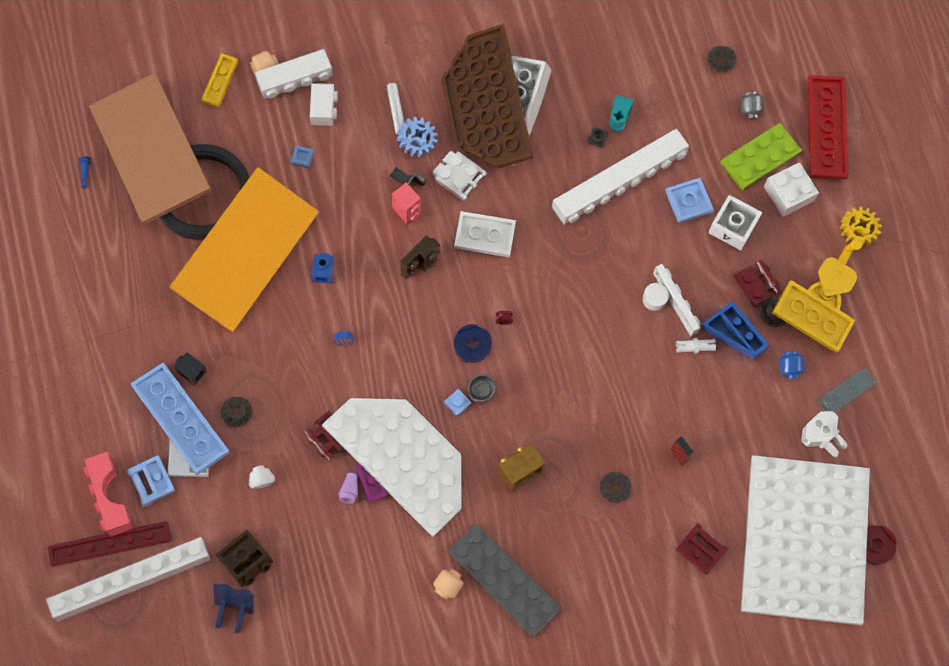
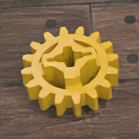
(861, 225)

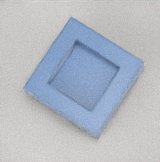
(457, 402)

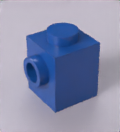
(323, 268)

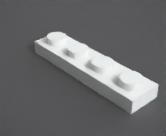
(680, 305)

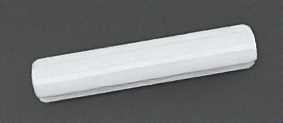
(395, 105)

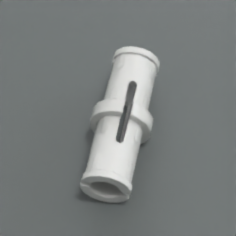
(696, 345)

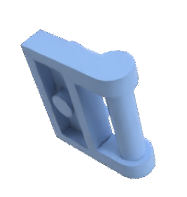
(156, 477)

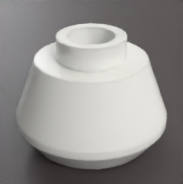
(261, 478)

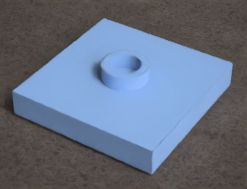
(689, 200)

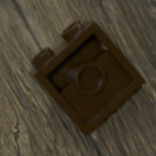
(422, 255)
(245, 559)

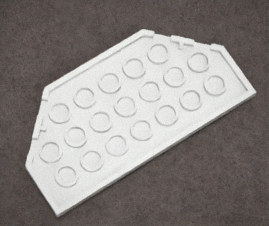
(403, 456)

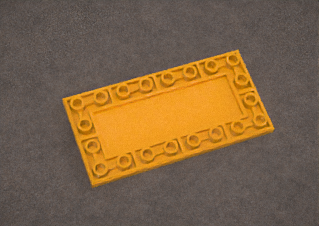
(244, 249)

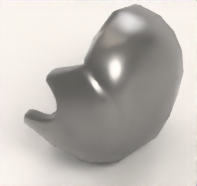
(482, 388)

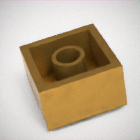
(521, 467)

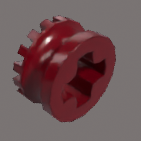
(504, 317)

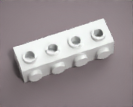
(293, 74)

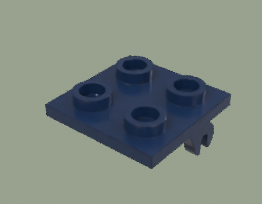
(235, 598)

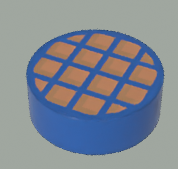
(343, 338)

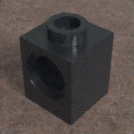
(190, 368)

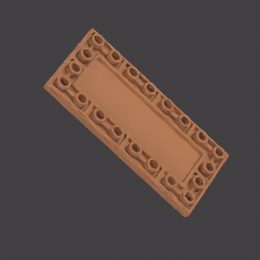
(149, 148)

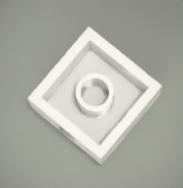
(791, 189)
(735, 222)

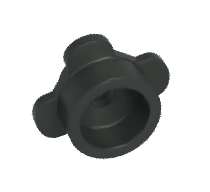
(598, 132)

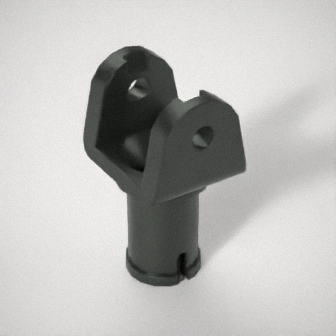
(403, 178)

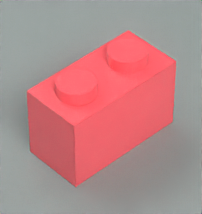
(406, 203)

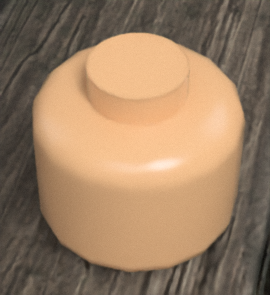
(262, 61)
(448, 583)

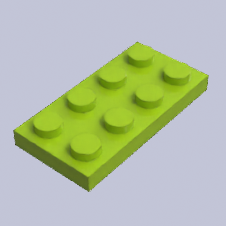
(761, 156)

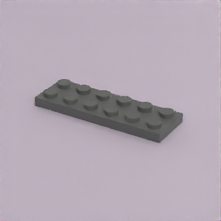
(504, 580)

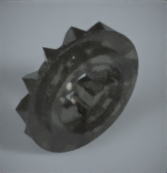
(722, 52)
(765, 311)
(236, 420)
(615, 478)

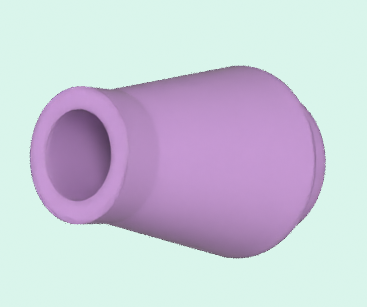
(349, 489)

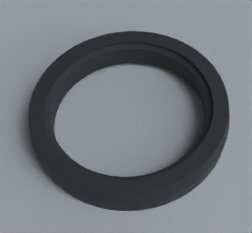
(210, 152)

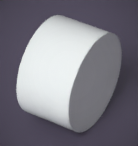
(655, 296)

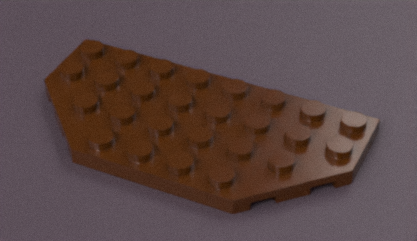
(486, 100)

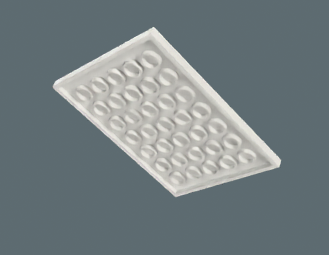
(806, 540)

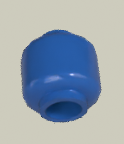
(792, 364)

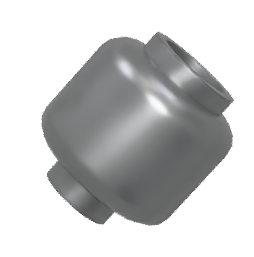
(752, 105)

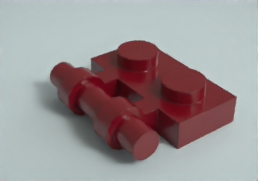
(752, 285)
(313, 438)

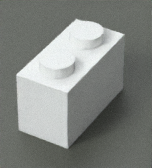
(322, 104)

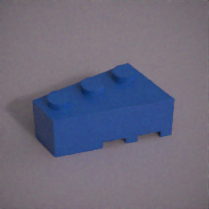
(736, 331)

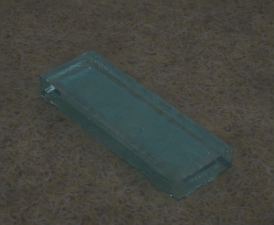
(847, 391)

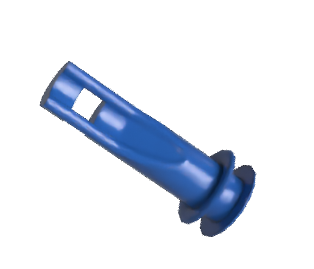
(84, 169)

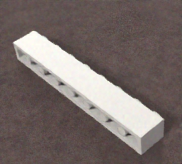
(620, 176)
(128, 579)

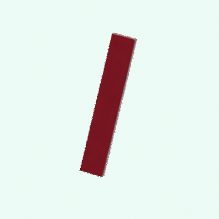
(106, 545)

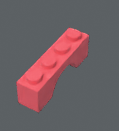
(101, 472)

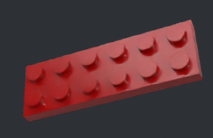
(827, 127)

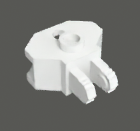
(823, 430)

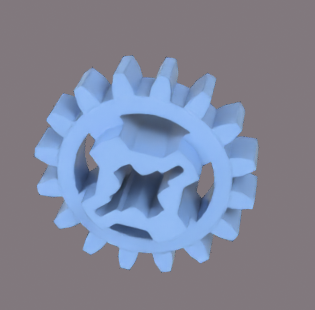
(417, 144)

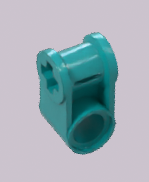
(620, 111)

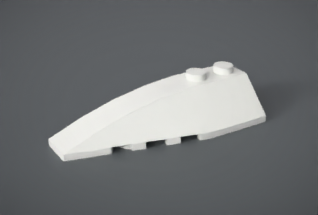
(532, 81)

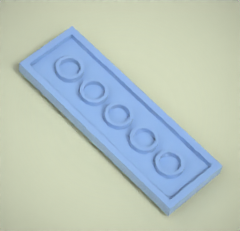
(180, 418)

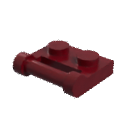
(699, 554)

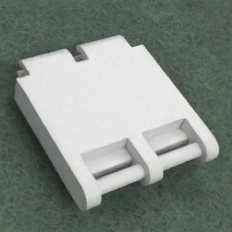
(458, 174)

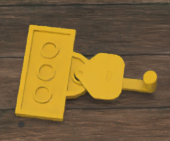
(813, 310)

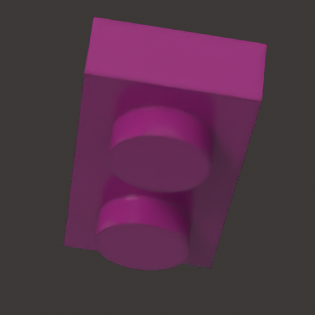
(373, 489)

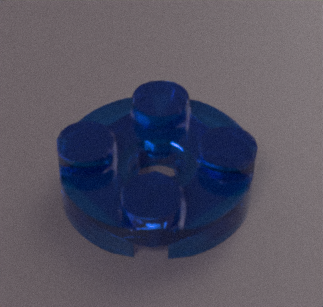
(468, 353)

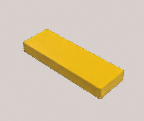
(219, 80)

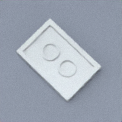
(485, 234)

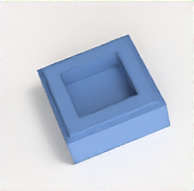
(302, 156)

